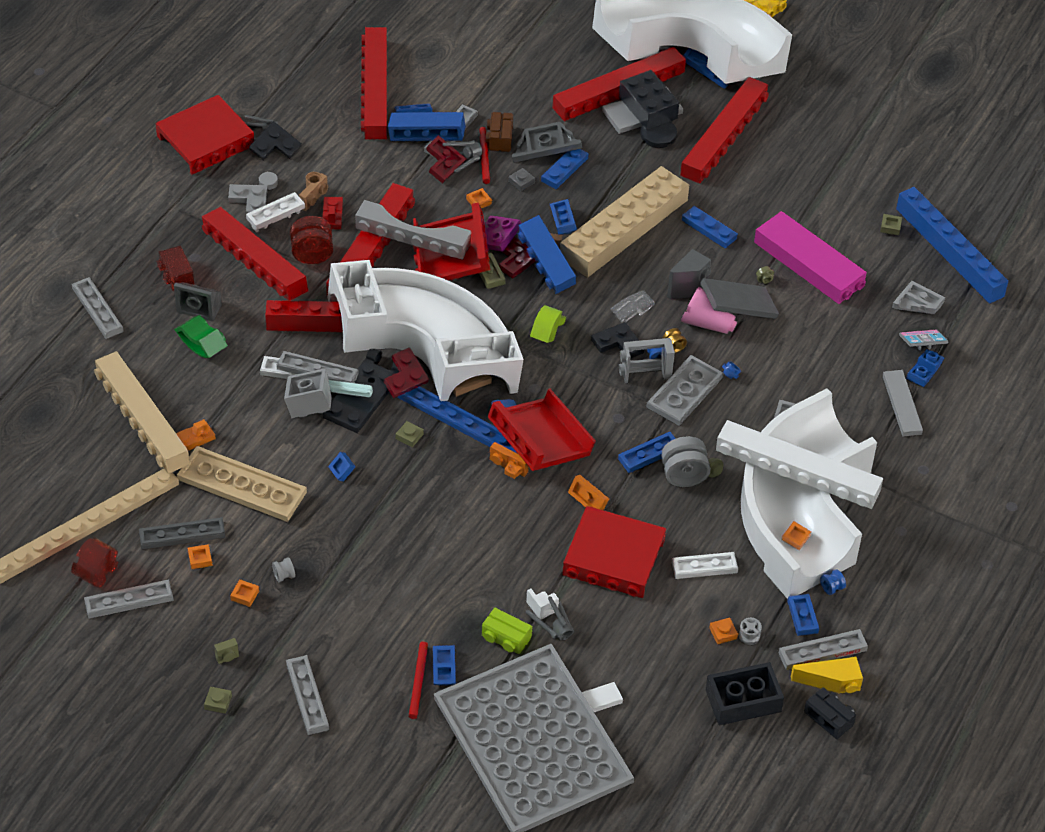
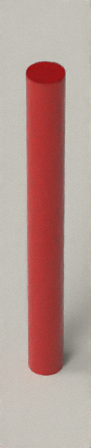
(484, 157)
(418, 680)

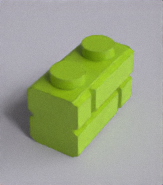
(506, 631)

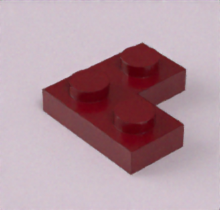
(447, 157)
(517, 259)
(409, 376)

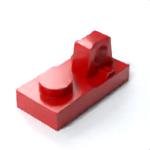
(333, 211)

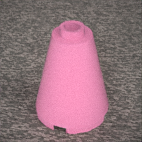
(702, 314)

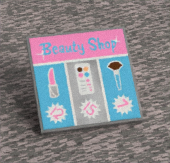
(922, 338)

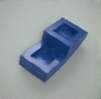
(444, 665)

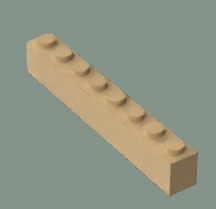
(142, 412)

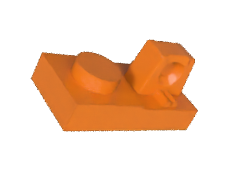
(196, 435)
(511, 461)
(587, 494)

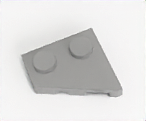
(918, 299)

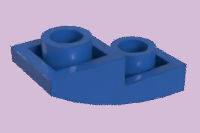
(925, 368)

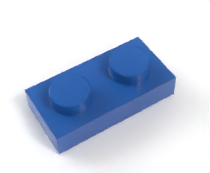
(803, 614)

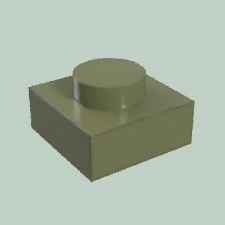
(891, 224)
(409, 434)
(226, 651)
(218, 700)

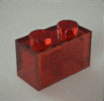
(175, 266)

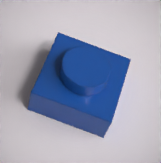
(341, 466)

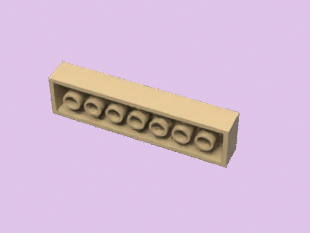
(624, 221)

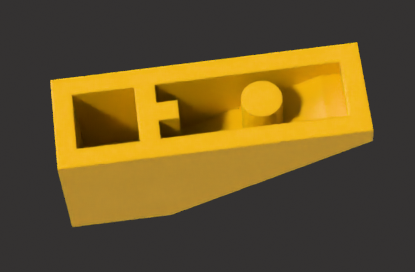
(833, 675)

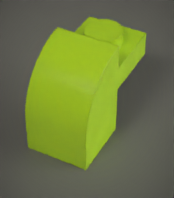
(547, 324)

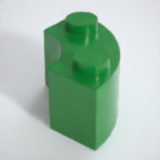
(201, 337)

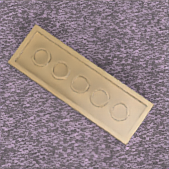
(242, 483)

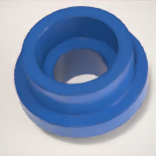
(731, 370)

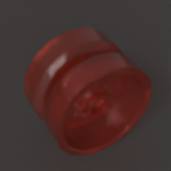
(311, 240)

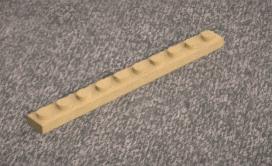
(86, 523)

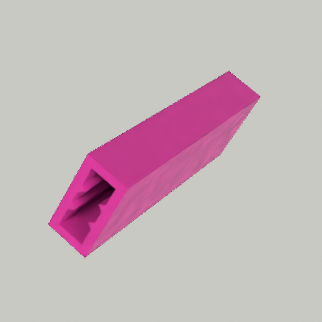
(810, 257)

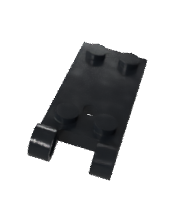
(353, 410)

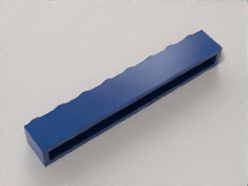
(952, 245)

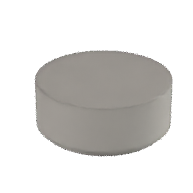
(269, 179)

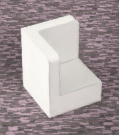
(540, 603)

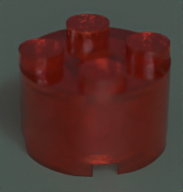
(95, 562)

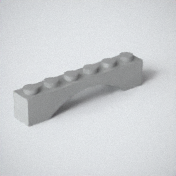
(447, 240)

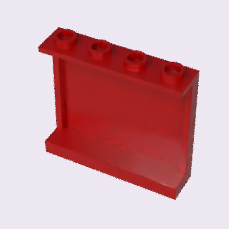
(206, 133)
(448, 267)
(542, 431)
(613, 551)

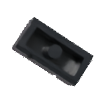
(830, 712)

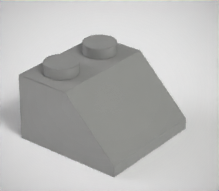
(308, 393)

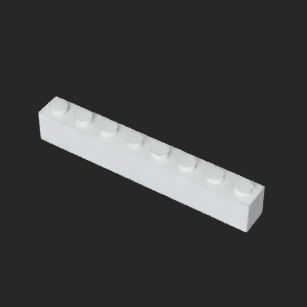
(799, 464)

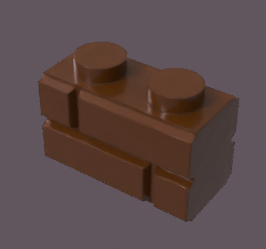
(500, 131)

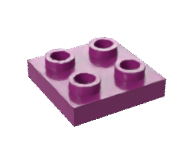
(500, 232)

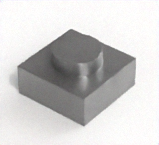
(521, 179)

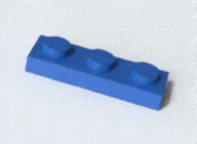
(564, 168)
(563, 217)
(709, 227)
(644, 453)

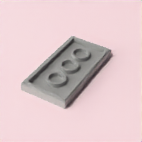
(622, 117)
(685, 390)

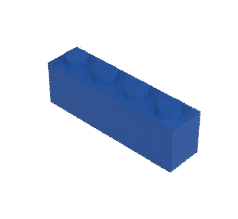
(427, 126)
(547, 255)

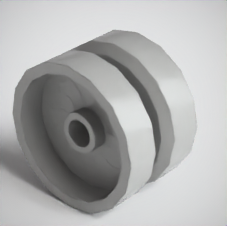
(685, 461)

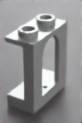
(664, 363)

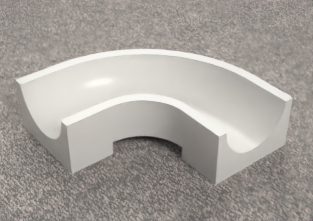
(731, 33)
(430, 315)
(776, 501)

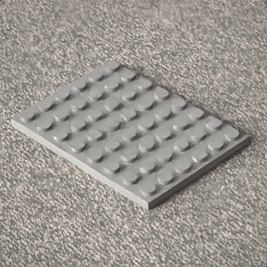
(533, 739)

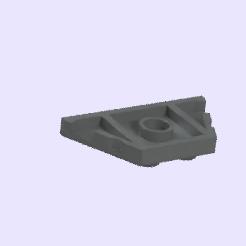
(545, 141)

